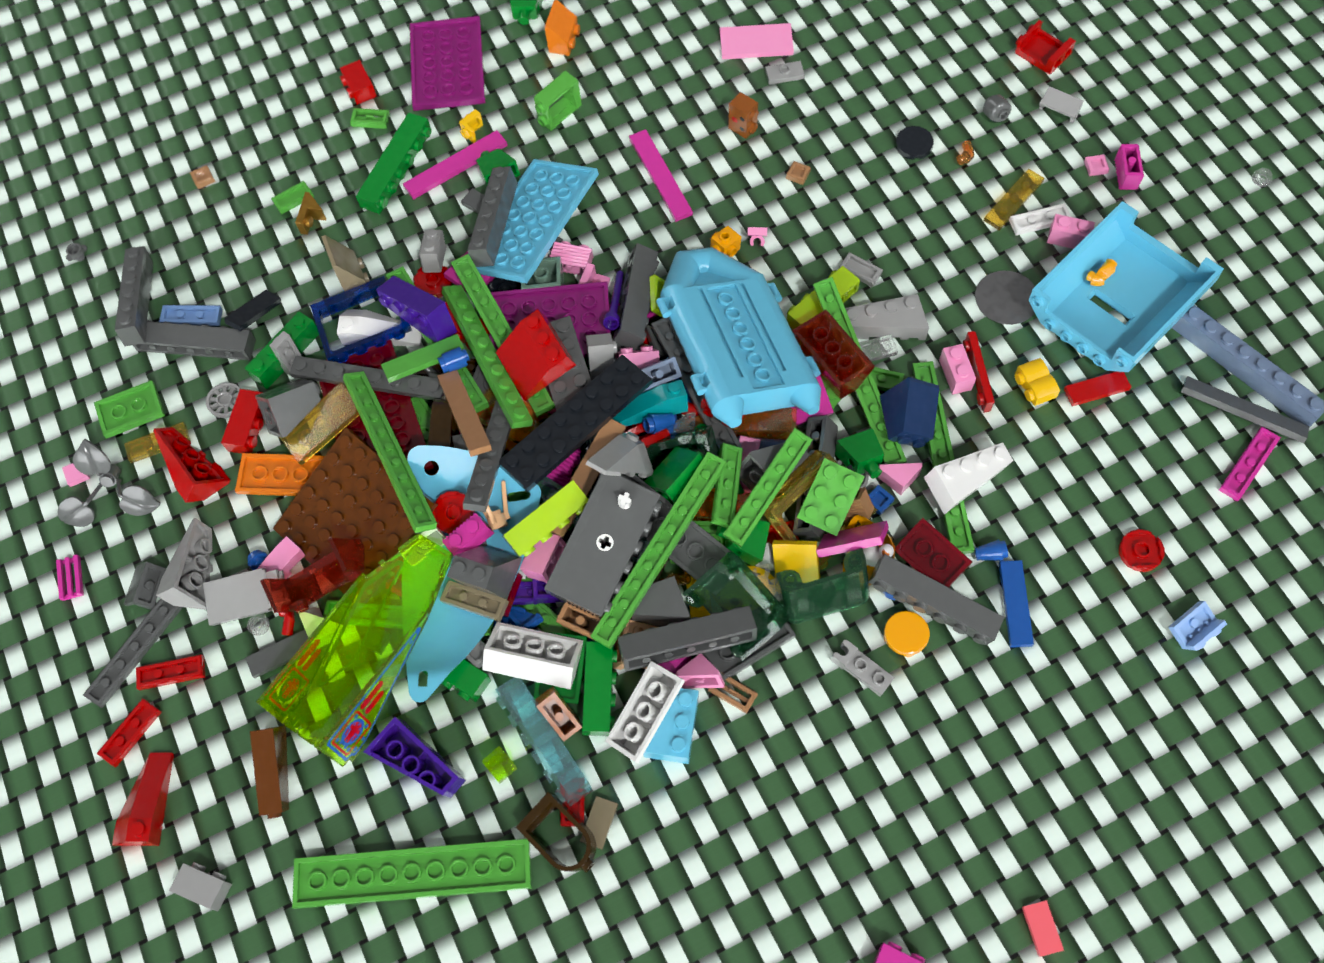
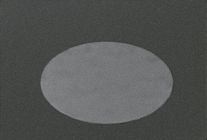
(1005, 297)

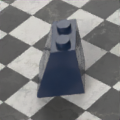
(910, 412)

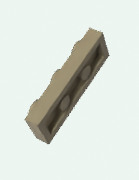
(474, 601)

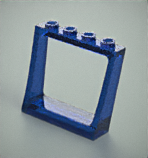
(344, 301)

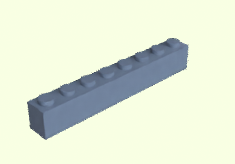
(1250, 366)

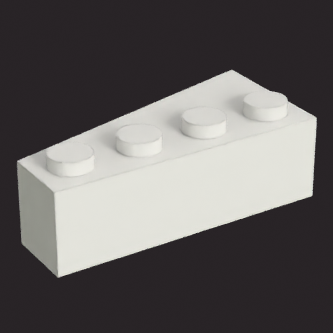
(963, 476)

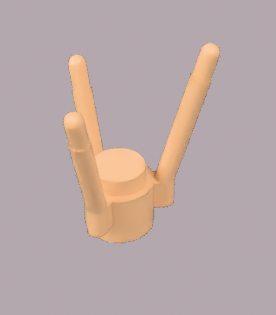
(497, 519)

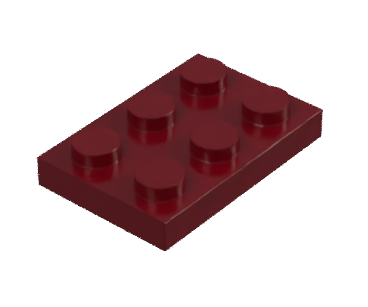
(932, 554)

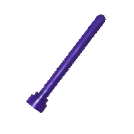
(612, 319)

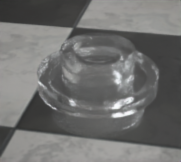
(1262, 177)
(262, 628)

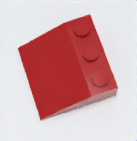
(534, 355)

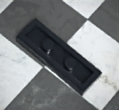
(252, 310)

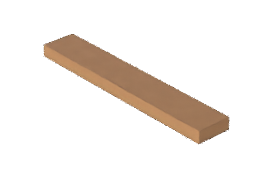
(464, 413)
(586, 476)

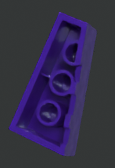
(417, 308)
(412, 756)

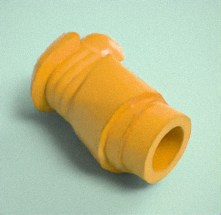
(1105, 271)

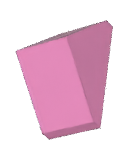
(900, 476)
(700, 674)

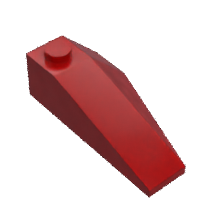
(189, 469)
(144, 809)

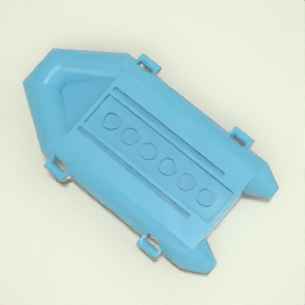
(736, 337)

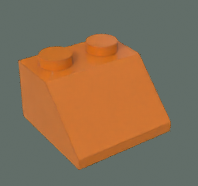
(561, 29)

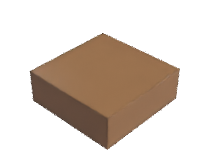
(798, 173)
(202, 177)

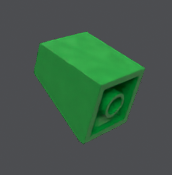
(674, 473)

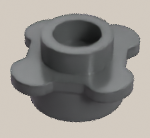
(75, 252)

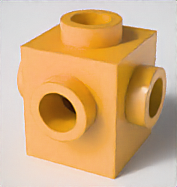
(726, 241)

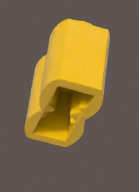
(1037, 382)

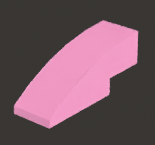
(283, 557)

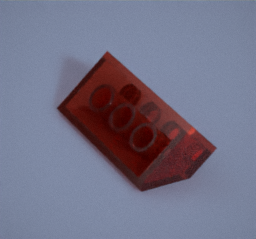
(835, 353)

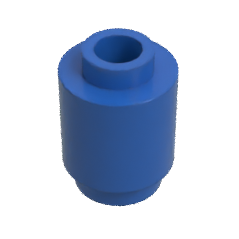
(453, 360)

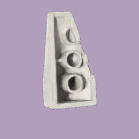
(360, 324)

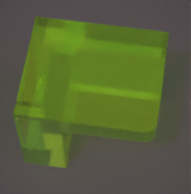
(499, 764)

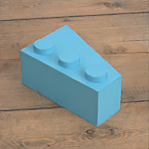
(676, 731)

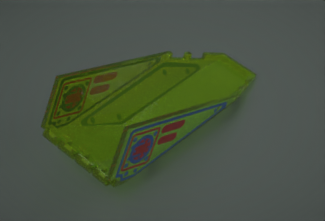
(355, 655)

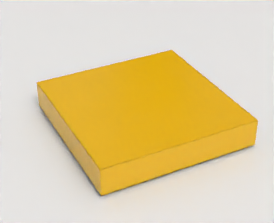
(797, 556)

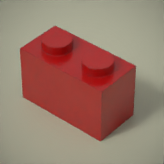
(358, 82)

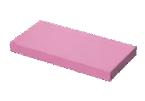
(756, 41)

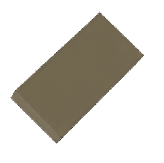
(600, 820)

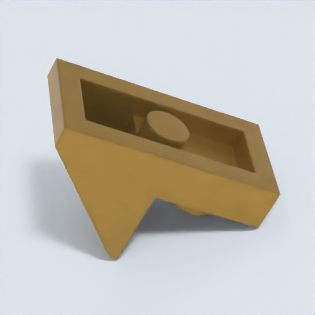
(308, 211)

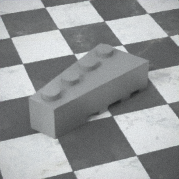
(898, 316)

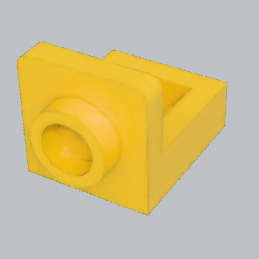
(470, 124)

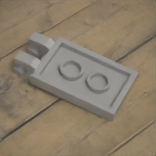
(238, 596)

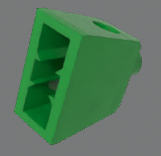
(525, 10)
(495, 159)
(862, 452)
(753, 548)

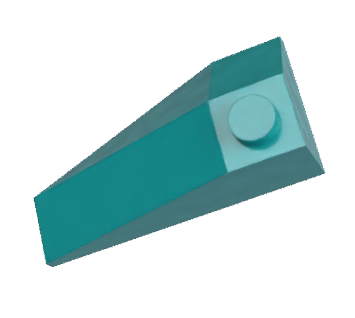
(662, 399)

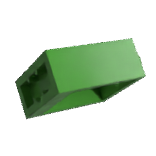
(565, 86)

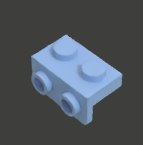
(1196, 627)

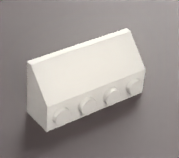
(532, 655)
(644, 711)

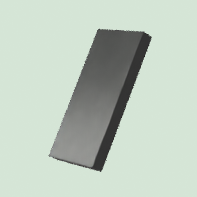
(731, 665)

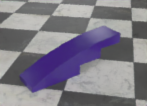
(533, 593)

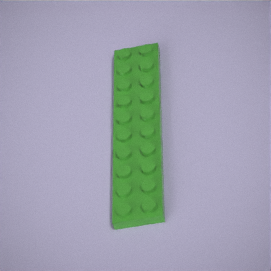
(411, 873)

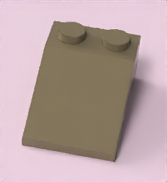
(345, 264)

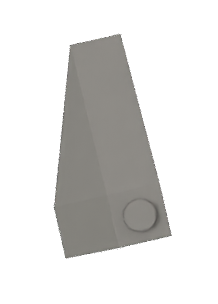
(622, 456)
(189, 569)

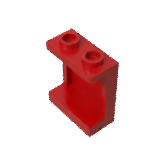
(1043, 49)

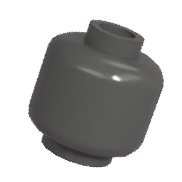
(997, 108)

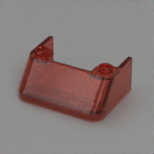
(318, 579)

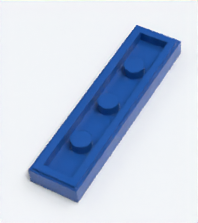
(1016, 604)

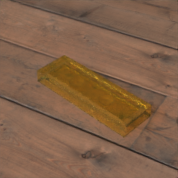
(148, 446)

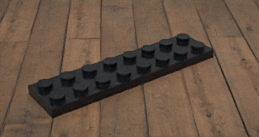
(574, 423)

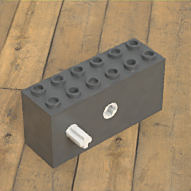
(614, 514)

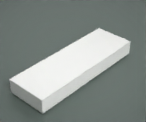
(1036, 219)

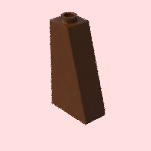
(271, 770)

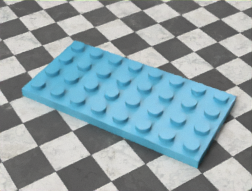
(538, 213)

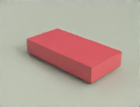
(1042, 928)

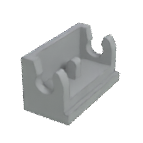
(1061, 103)

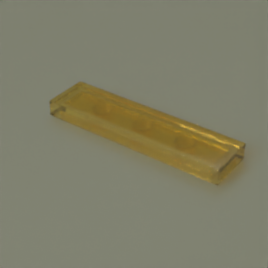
(1013, 199)

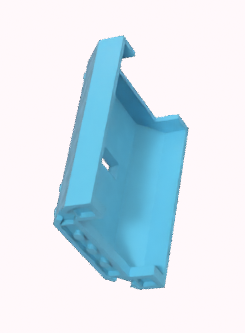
(1148, 288)

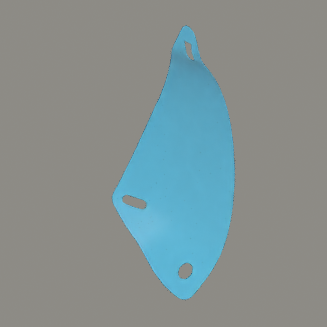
(449, 630)

